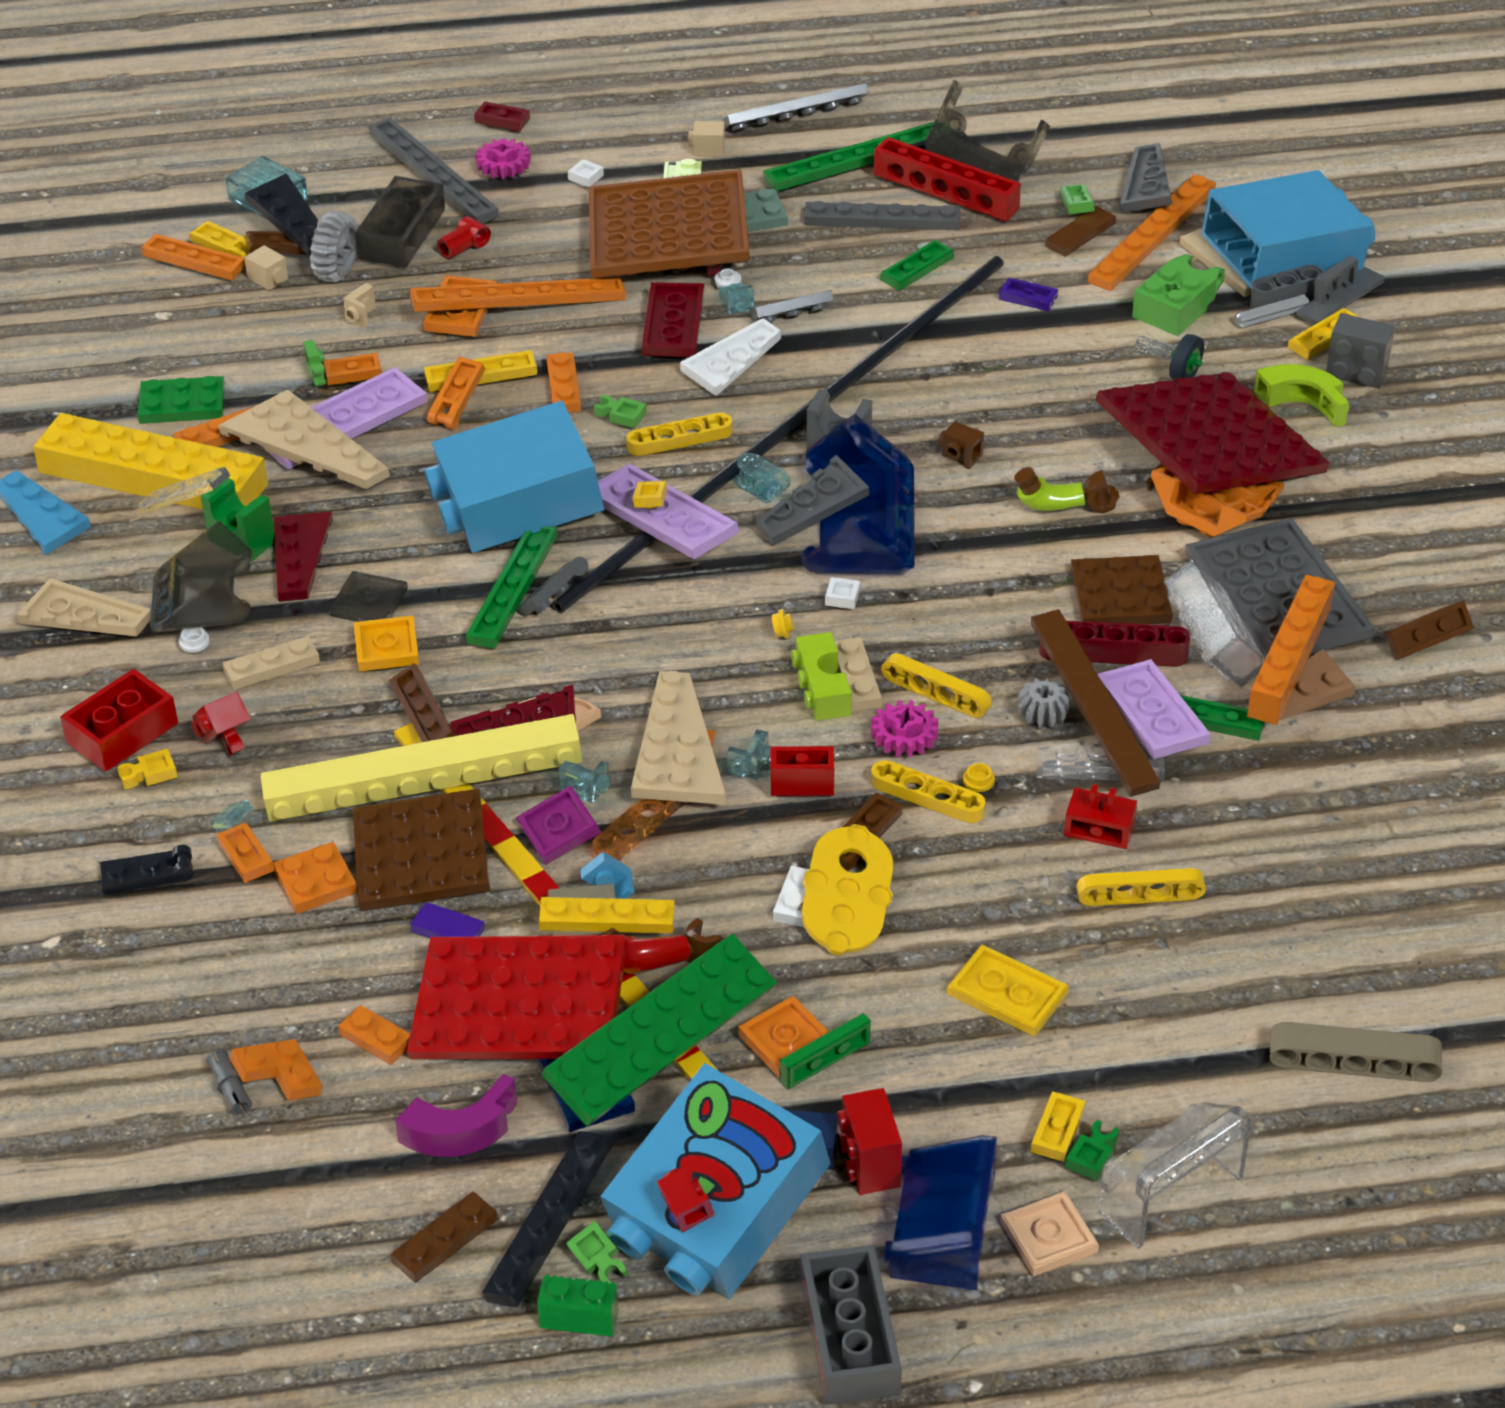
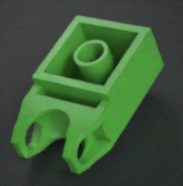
(1176, 295)

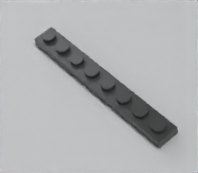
(433, 169)

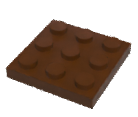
(1121, 590)

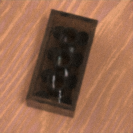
(400, 221)

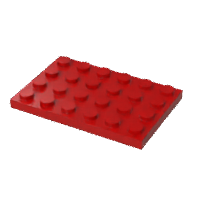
(515, 995)

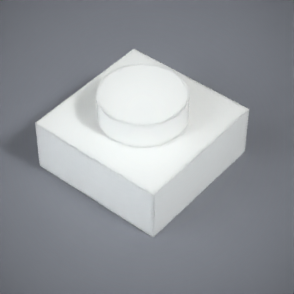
(585, 173)
(842, 593)

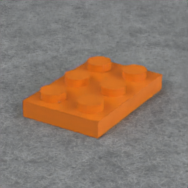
(460, 321)

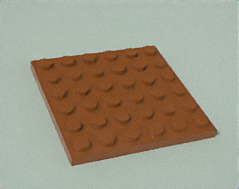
(667, 224)

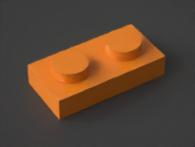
(352, 368)
(245, 852)
(374, 1034)

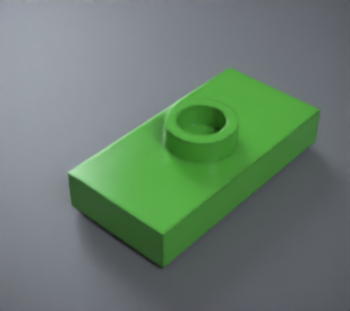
(1076, 198)

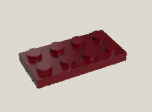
(673, 319)

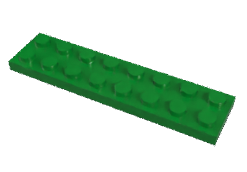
(658, 1029)

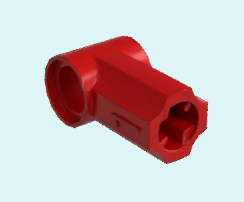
(468, 234)

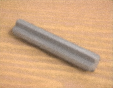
(1270, 311)

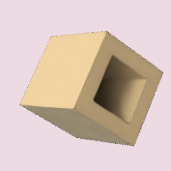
(708, 138)
(266, 267)

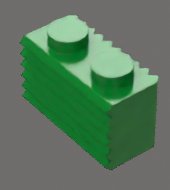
(578, 1305)

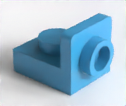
(608, 870)

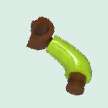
(1045, 496)

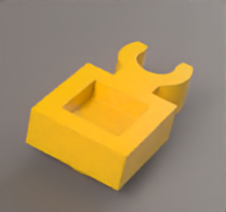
(152, 768)

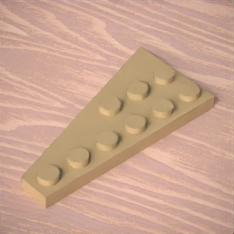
(302, 435)
(675, 748)

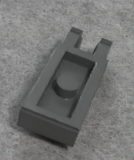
(554, 586)

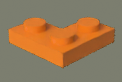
(278, 1060)

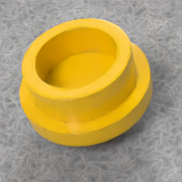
(783, 624)
(979, 777)

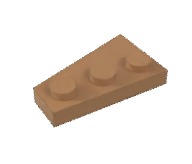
(1318, 685)

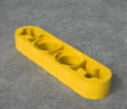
(640, 440)
(967, 699)
(894, 777)
(1141, 888)

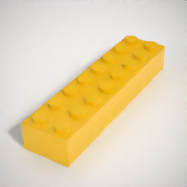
(139, 459)

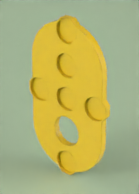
(844, 907)

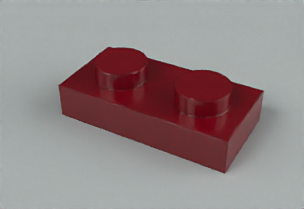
(502, 116)

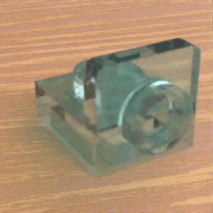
(737, 297)
(585, 782)

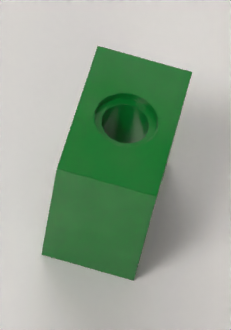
(249, 523)

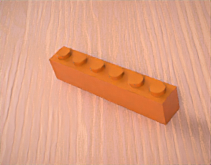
(1291, 649)

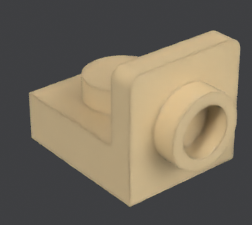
(359, 304)

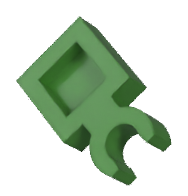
(314, 362)
(622, 412)
(595, 1251)

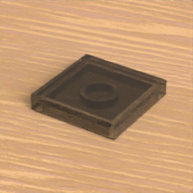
(368, 597)

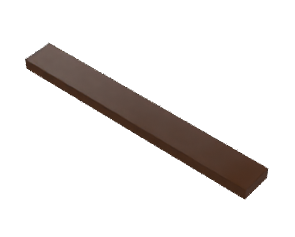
(1095, 703)

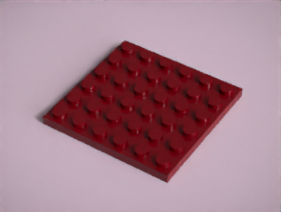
(1212, 432)

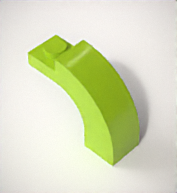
(1303, 384)

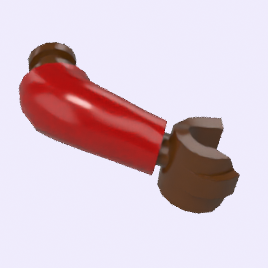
(660, 952)

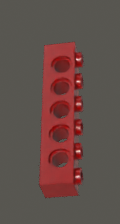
(947, 179)

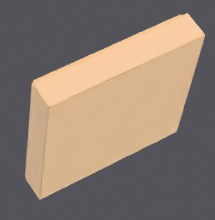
(1049, 1233)

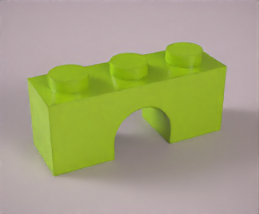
(825, 688)

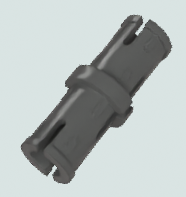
(228, 1082)

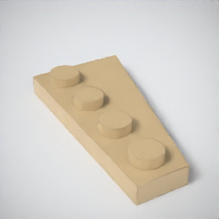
(81, 609)

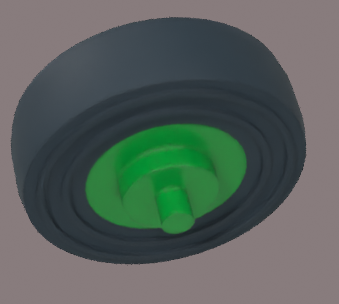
(1187, 357)

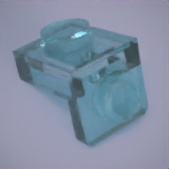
(750, 761)

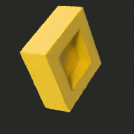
(650, 494)

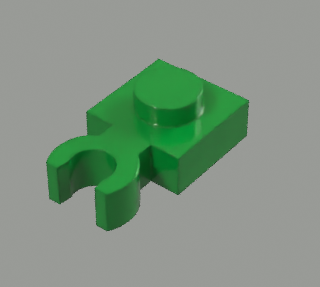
(1092, 1153)

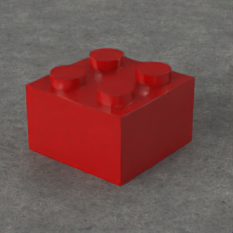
(870, 1141)

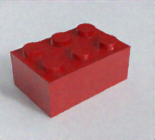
(119, 720)

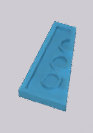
(43, 514)

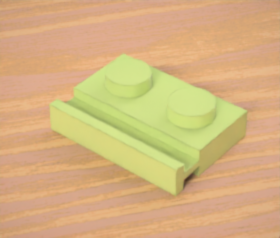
(683, 168)

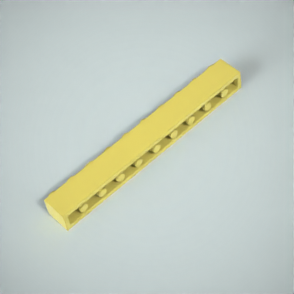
(420, 767)

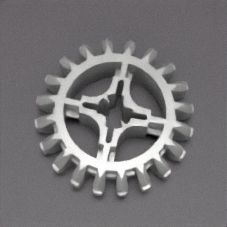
(333, 246)

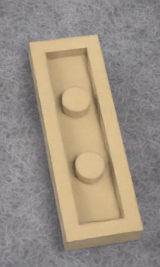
(271, 662)
(856, 665)

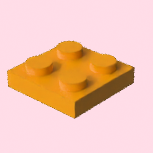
(386, 643)

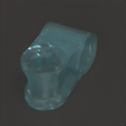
(761, 477)

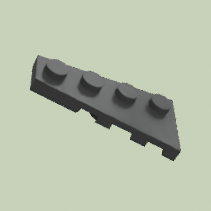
(1146, 180)
(818, 499)

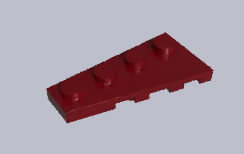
(298, 552)
(540, 708)

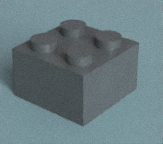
(1360, 350)

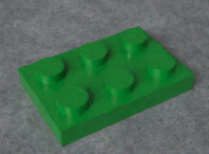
(181, 399)

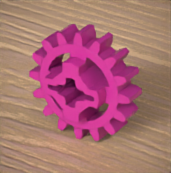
(503, 158)
(904, 728)

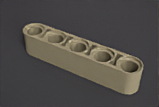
(1356, 1051)

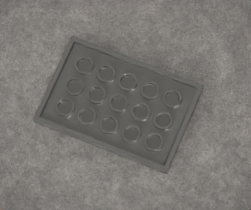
(1263, 574)

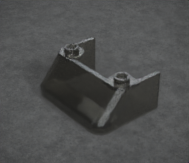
(948, 140)

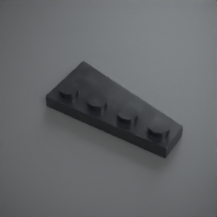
(285, 209)

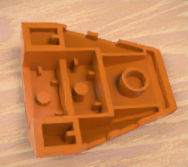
(1214, 510)

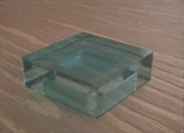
(231, 815)

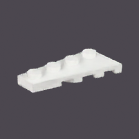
(729, 358)

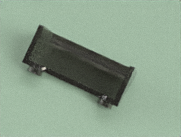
(198, 583)

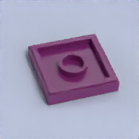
(558, 824)

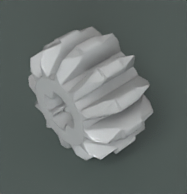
(1043, 702)

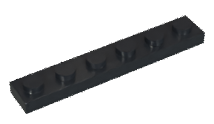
(547, 1219)

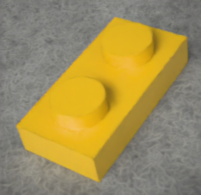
(1058, 1126)

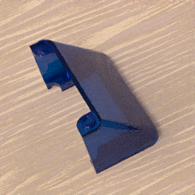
(878, 530)

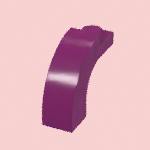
(458, 1131)

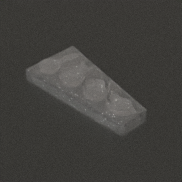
(1083, 762)

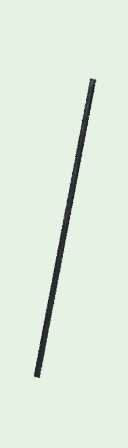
(770, 440)

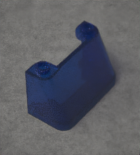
(943, 1212)

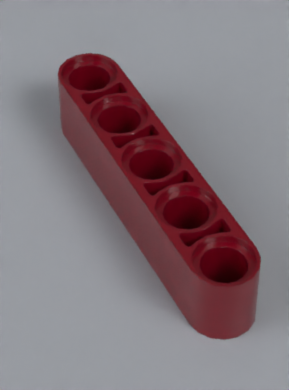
(1130, 643)

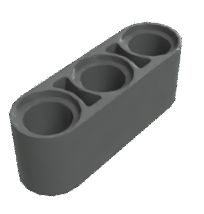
(1284, 285)

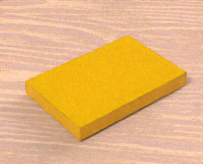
(1008, 990)

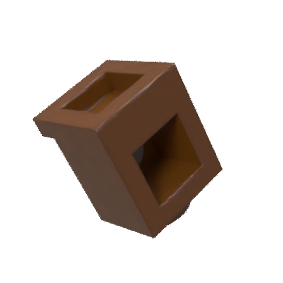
(962, 444)

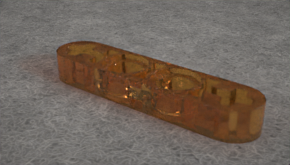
(633, 818)

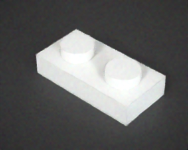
(791, 898)

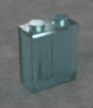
(256, 174)

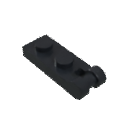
(147, 870)

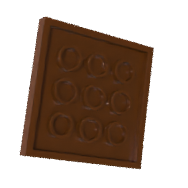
(420, 849)

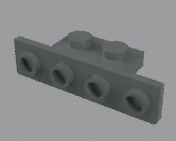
(1338, 289)

